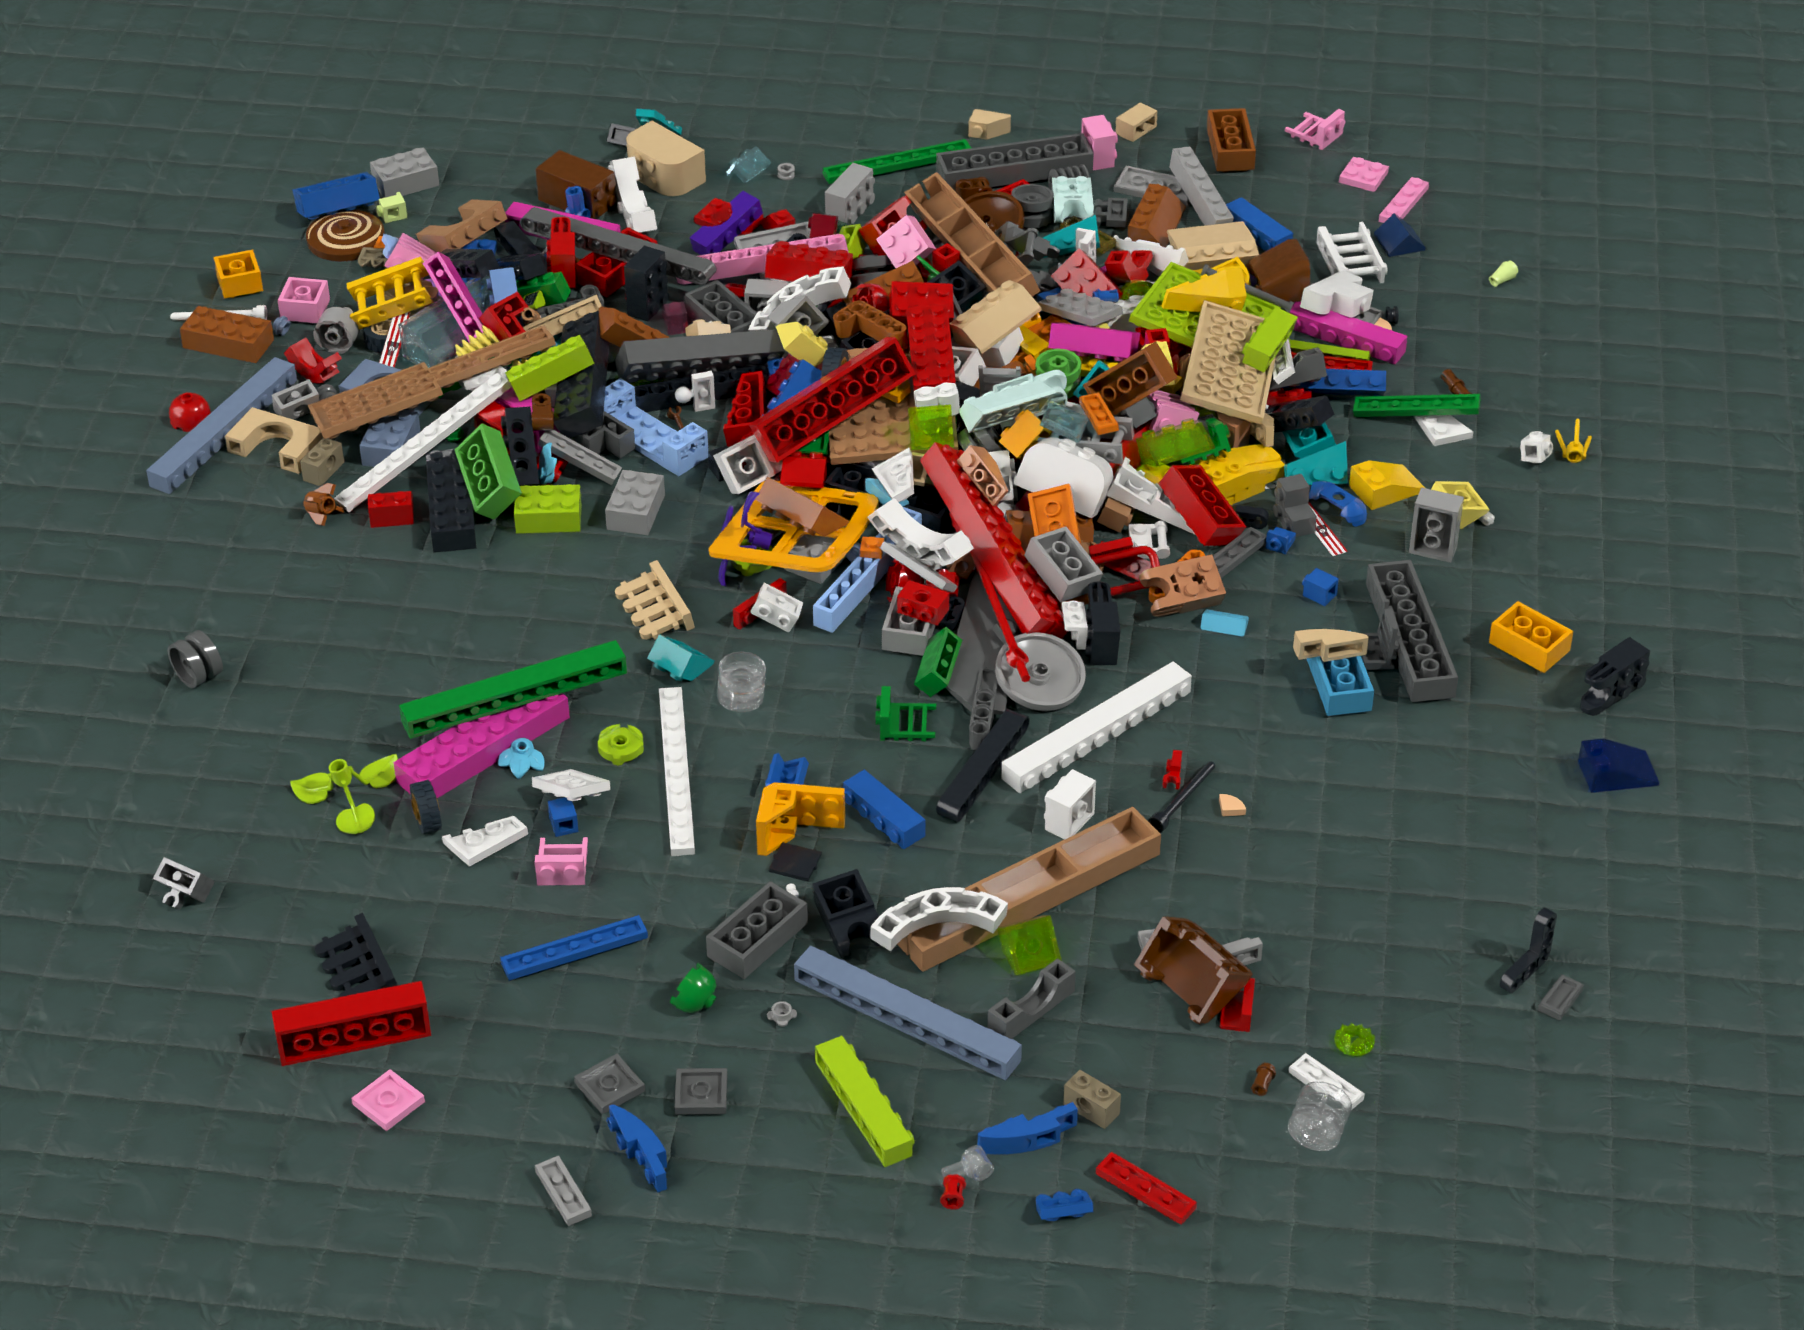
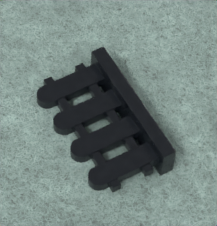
(357, 953)

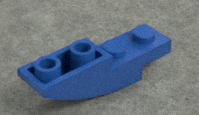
(1021, 1135)
(641, 1143)

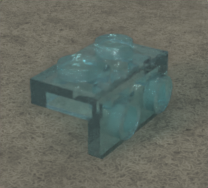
(749, 164)

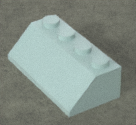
(1005, 405)

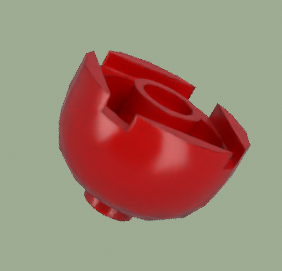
(873, 295)
(188, 411)
(899, 576)

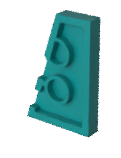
(646, 115)
(1066, 238)
(1324, 465)

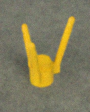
(1575, 451)

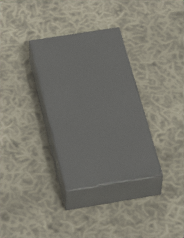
(1560, 997)

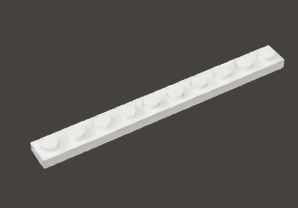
(422, 442)
(676, 772)

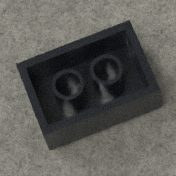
(646, 283)

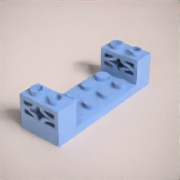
(654, 439)

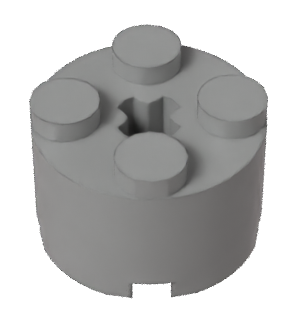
(336, 330)

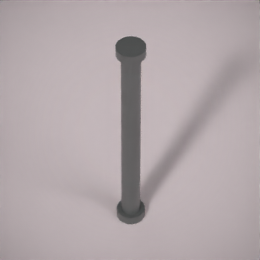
(1257, 292)

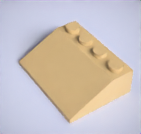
(1214, 244)

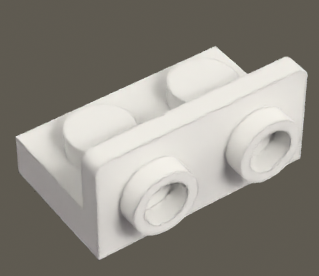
(1087, 242)
(777, 607)
(1076, 622)

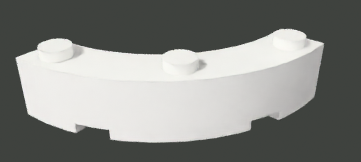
(631, 200)
(820, 288)
(916, 539)
(937, 906)

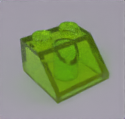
(930, 425)
(1029, 944)

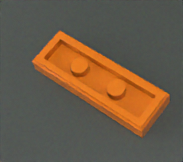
(1098, 413)

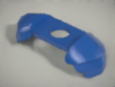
(1352, 508)

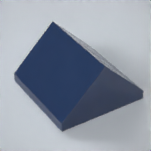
(1398, 237)

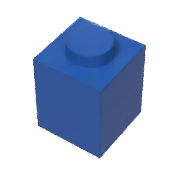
(1320, 586)
(562, 816)

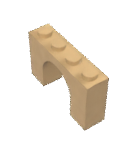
(263, 425)

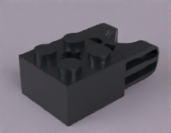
(1103, 625)
(1615, 676)
(845, 909)

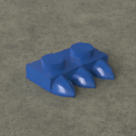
(1063, 1205)

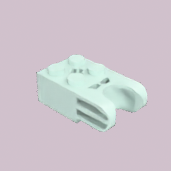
(1072, 198)
(1055, 379)

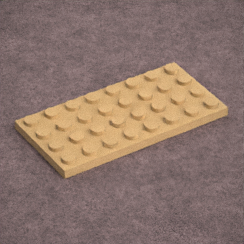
(1216, 370)

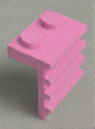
(1326, 129)
(406, 250)
(1169, 410)
(561, 868)

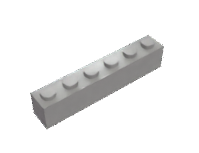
(1199, 187)

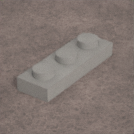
(563, 1190)

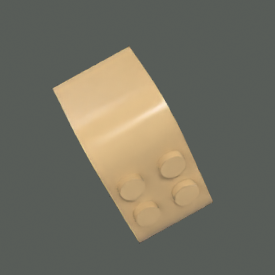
(666, 160)

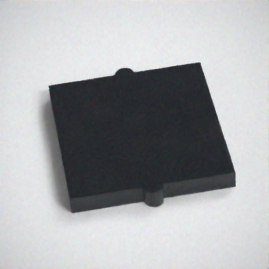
(795, 861)

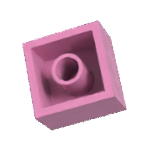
(1101, 140)
(905, 242)
(304, 299)

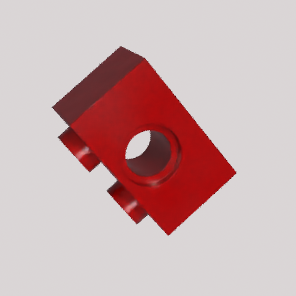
(923, 602)

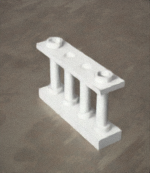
(1337, 263)

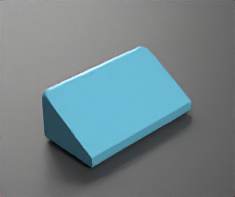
(874, 487)
(1224, 622)

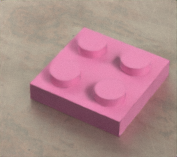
(1363, 174)
(388, 1100)

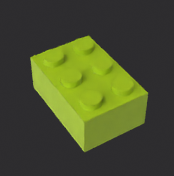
(548, 509)

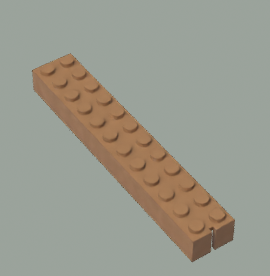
(965, 231)
(1044, 882)

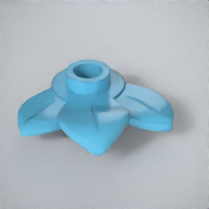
(546, 465)
(521, 760)

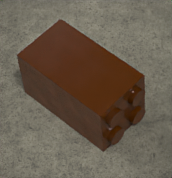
(566, 171)

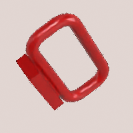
(1118, 550)

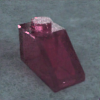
(674, 317)

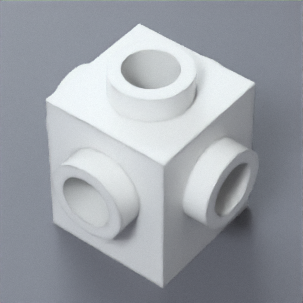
(1536, 447)

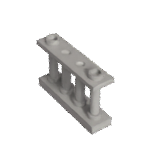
(1112, 451)

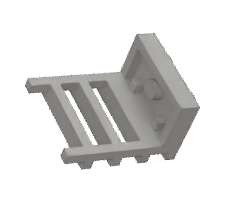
(992, 376)

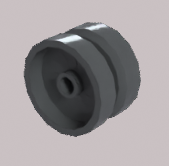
(1036, 204)
(869, 267)
(985, 438)
(195, 659)

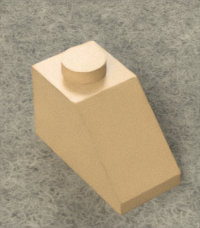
(988, 124)

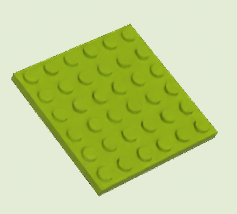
(1181, 324)

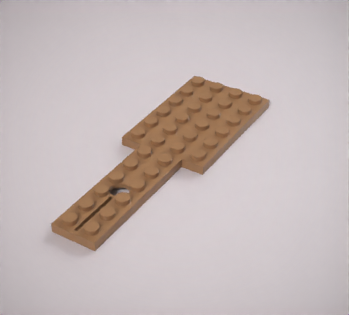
(419, 384)

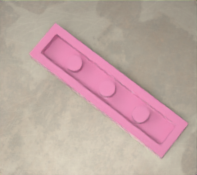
(1405, 199)

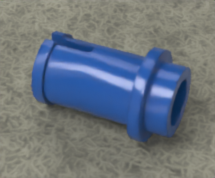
(1107, 295)

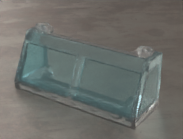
(434, 331)

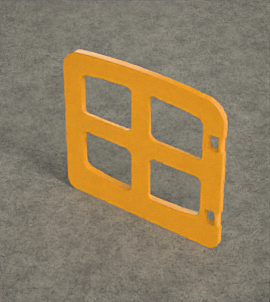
(729, 541)

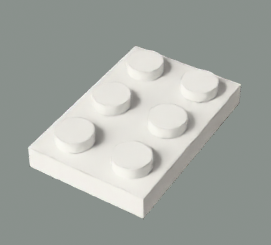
(571, 784)

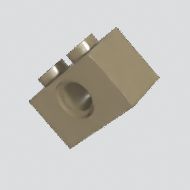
(322, 461)
(1093, 1099)

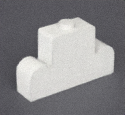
(1338, 293)

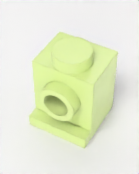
(392, 208)

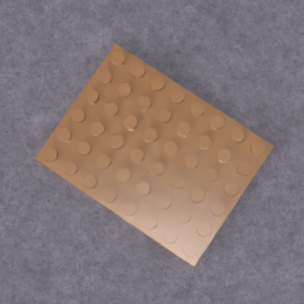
(876, 429)

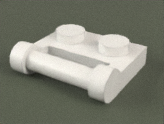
(1142, 534)

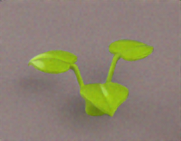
(358, 819)

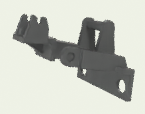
(1032, 248)

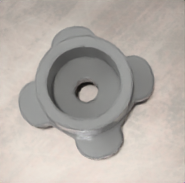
(782, 1013)

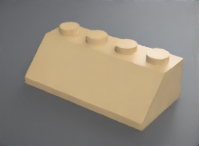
(994, 317)

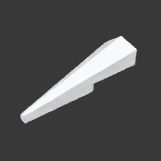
(1161, 255)
(1136, 491)

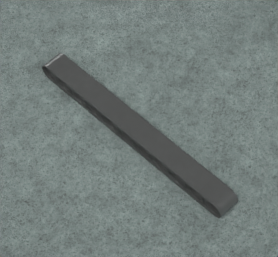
(620, 246)

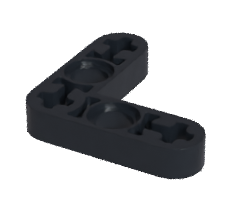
(1536, 955)

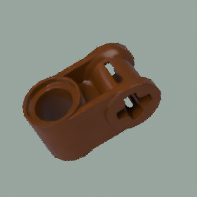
(969, 187)
(542, 413)

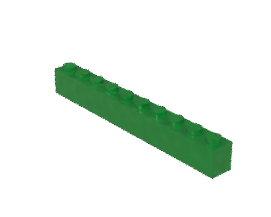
(512, 689)

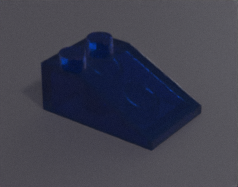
(1615, 766)

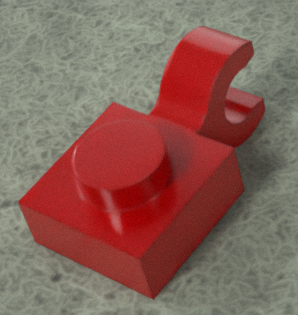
(1173, 770)

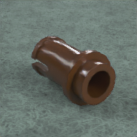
(1265, 1073)

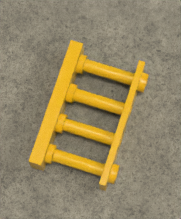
(385, 280)

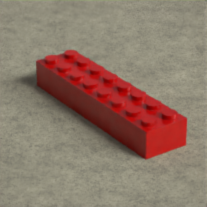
(832, 399)

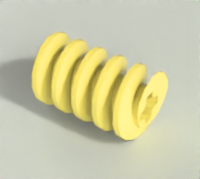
(482, 340)

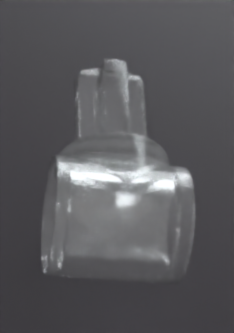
(973, 1164)

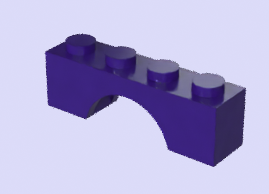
(715, 238)

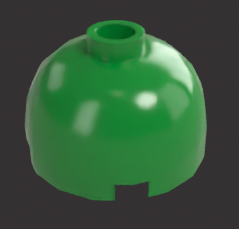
(695, 990)

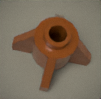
(320, 503)

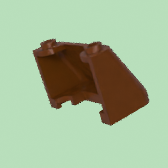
(1282, 270)
(1192, 967)

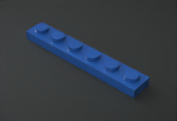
(574, 947)

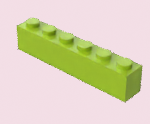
(864, 1101)

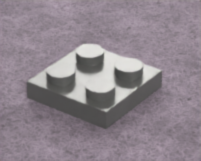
(609, 1083)
(701, 1091)

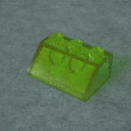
(1174, 442)

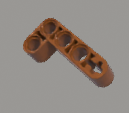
(871, 321)

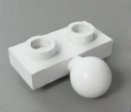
(701, 392)

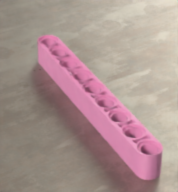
(753, 259)

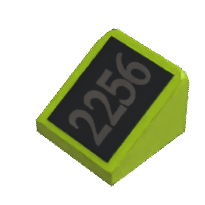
(534, 300)

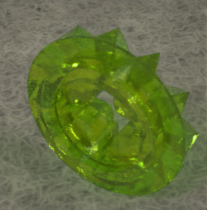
(1360, 1046)

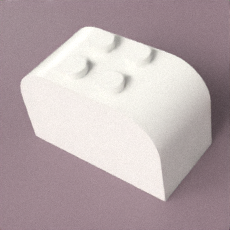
(1059, 463)

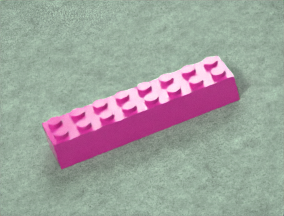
(477, 744)

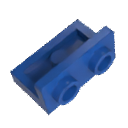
(787, 772)

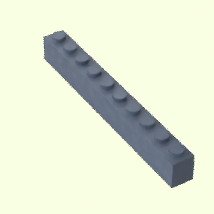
(210, 433)
(908, 1012)

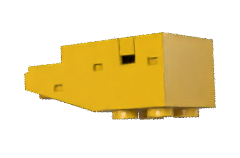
(1243, 470)

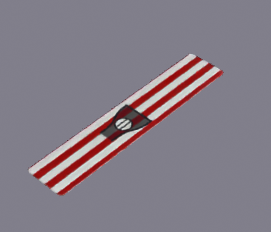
(393, 342)
(1326, 536)

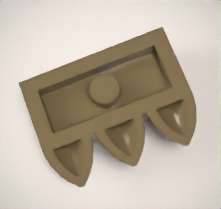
(372, 257)

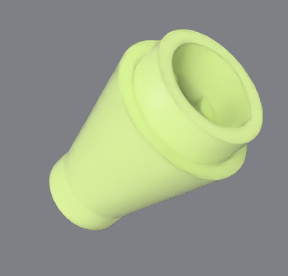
(1504, 273)

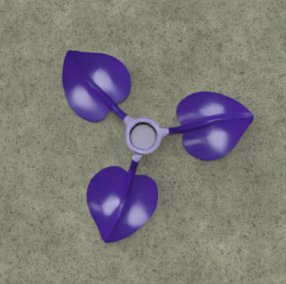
(756, 536)

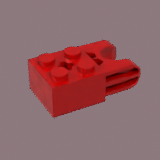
(883, 222)
(562, 249)

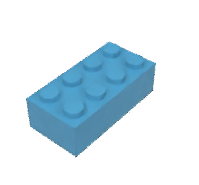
(1342, 685)

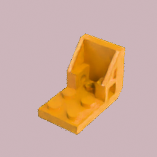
(790, 805)

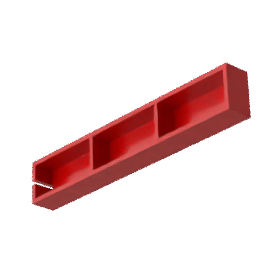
(994, 544)

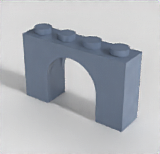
(370, 371)

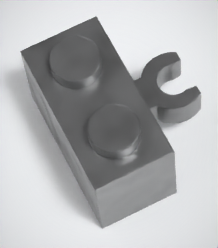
(182, 882)

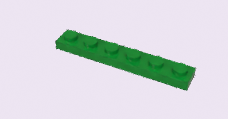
(1417, 405)

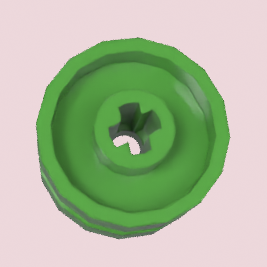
(1064, 361)

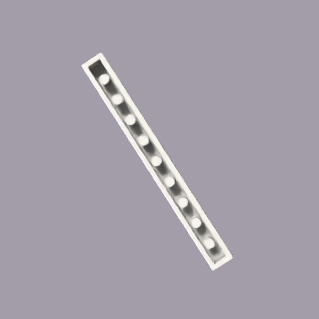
(1096, 727)

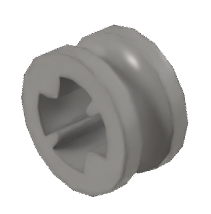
(786, 171)

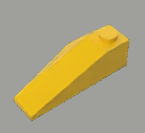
(1221, 288)

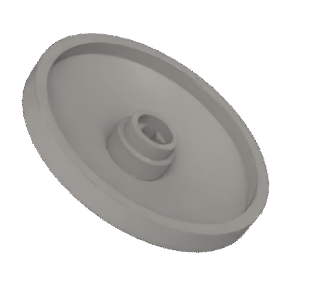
(1053, 668)

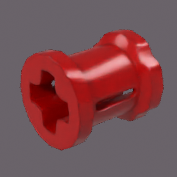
(953, 1191)

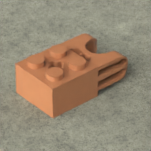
(1186, 585)

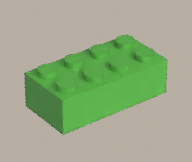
(488, 471)

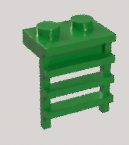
(1218, 435)
(889, 717)

